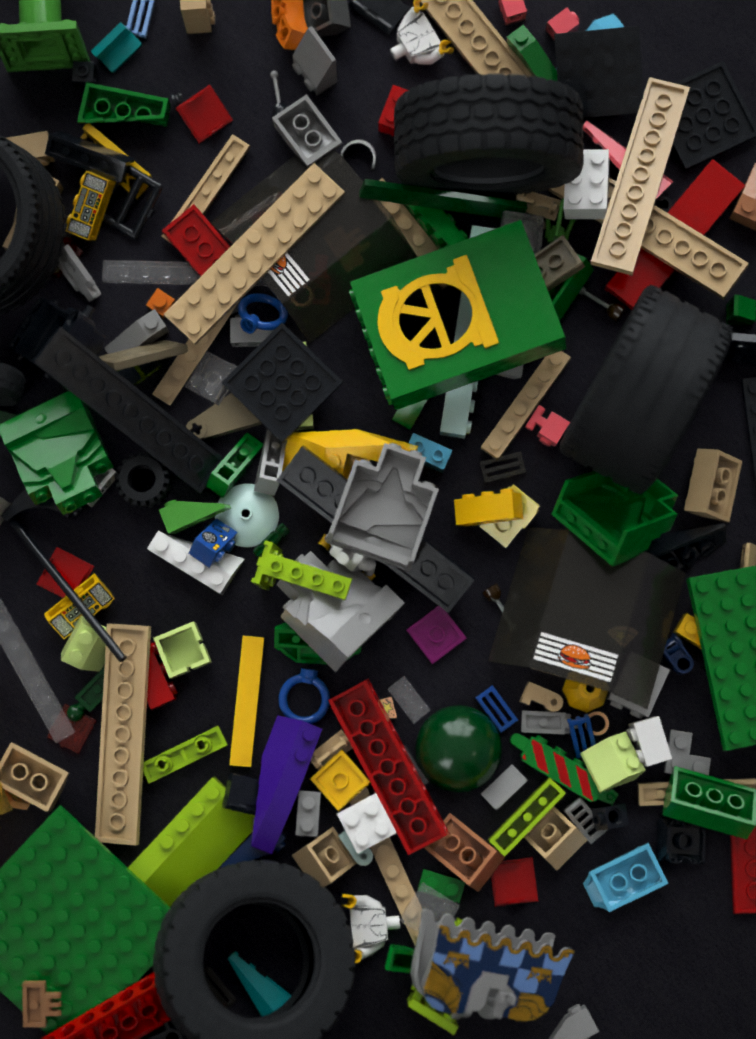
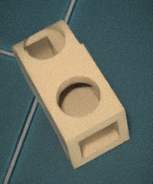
(550, 700)

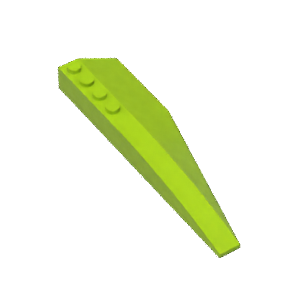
(192, 843)

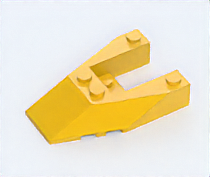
(340, 447)

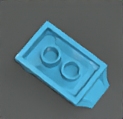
(625, 879)

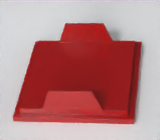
(204, 113)
(70, 567)
(514, 882)

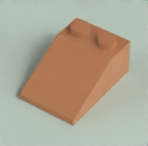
(745, 208)
(466, 853)

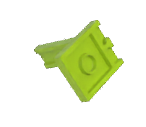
(274, 566)
(421, 1006)

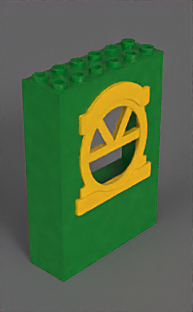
(508, 326)

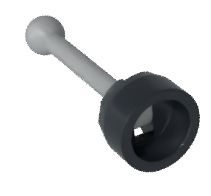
(279, 106)

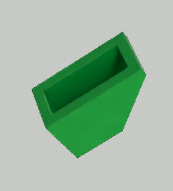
(740, 311)
(399, 958)

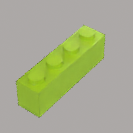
(526, 816)

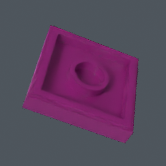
(436, 634)

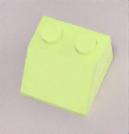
(84, 648)
(612, 762)

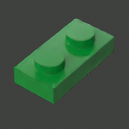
(444, 884)

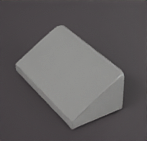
(504, 787)

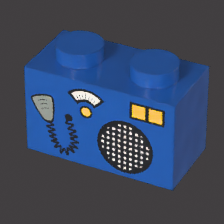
(213, 543)

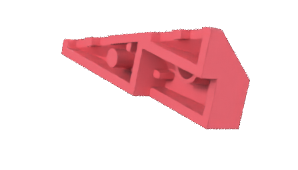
(616, 150)

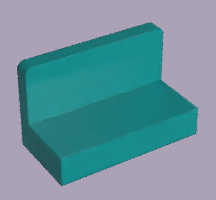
(117, 47)

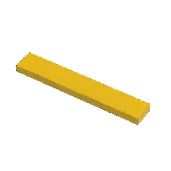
(247, 701)

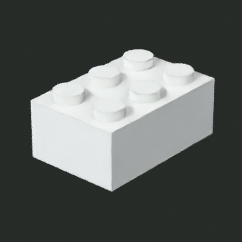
(588, 193)

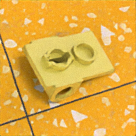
(506, 531)

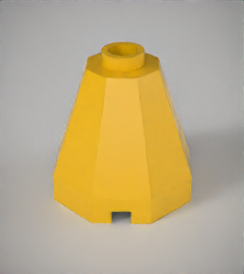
(581, 699)

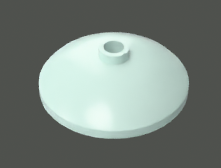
(262, 517)

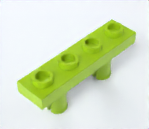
(184, 754)

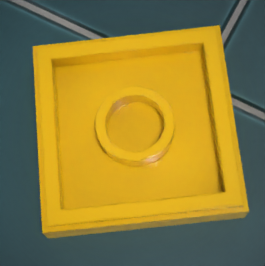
(340, 780)

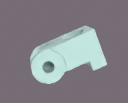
(362, 858)

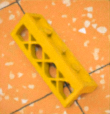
(99, 139)

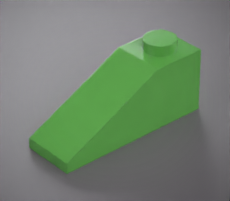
(183, 515)

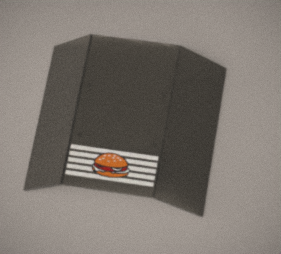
(343, 246)
(588, 618)

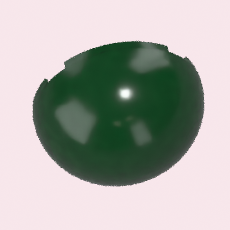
(458, 748)

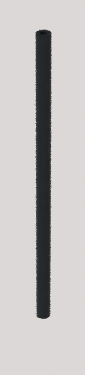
(82, 608)

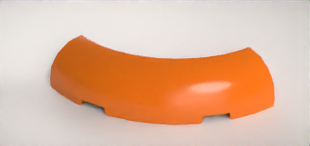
(290, 22)

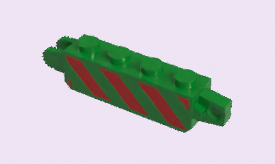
(559, 768)

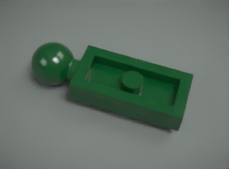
(88, 697)

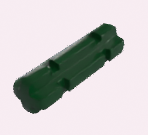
(275, 537)

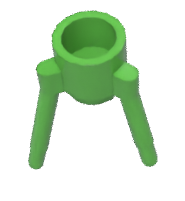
(557, 231)

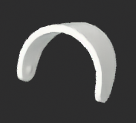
(365, 143)

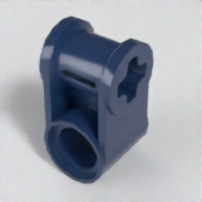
(675, 653)

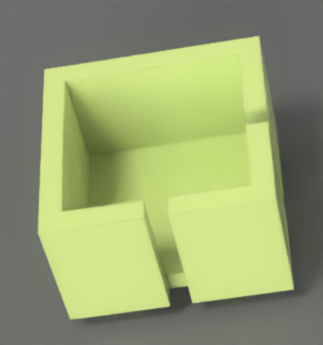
(182, 650)

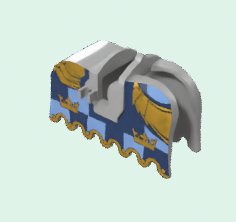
(486, 971)

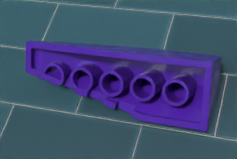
(280, 778)

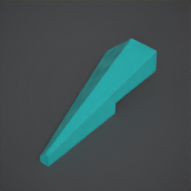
(262, 990)

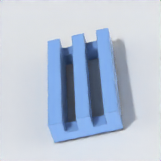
(143, 34)

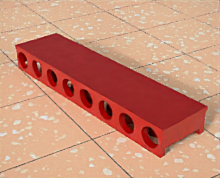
(697, 208)
(388, 767)
(122, 1016)

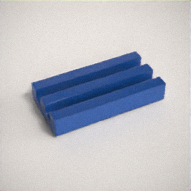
(486, 694)
(579, 721)

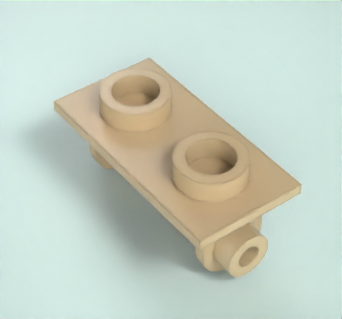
(540, 204)
(330, 749)

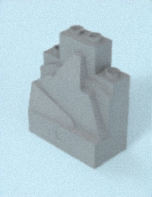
(384, 508)
(335, 625)

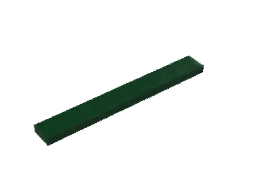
(438, 198)

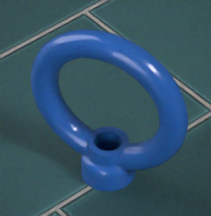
(252, 322)
(310, 677)

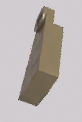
(223, 419)

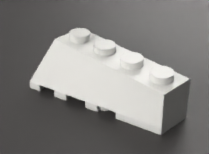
(176, 553)

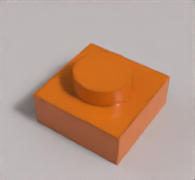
(160, 302)

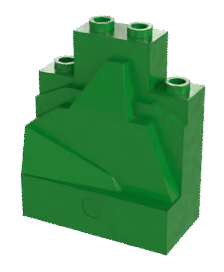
(57, 452)
(612, 517)

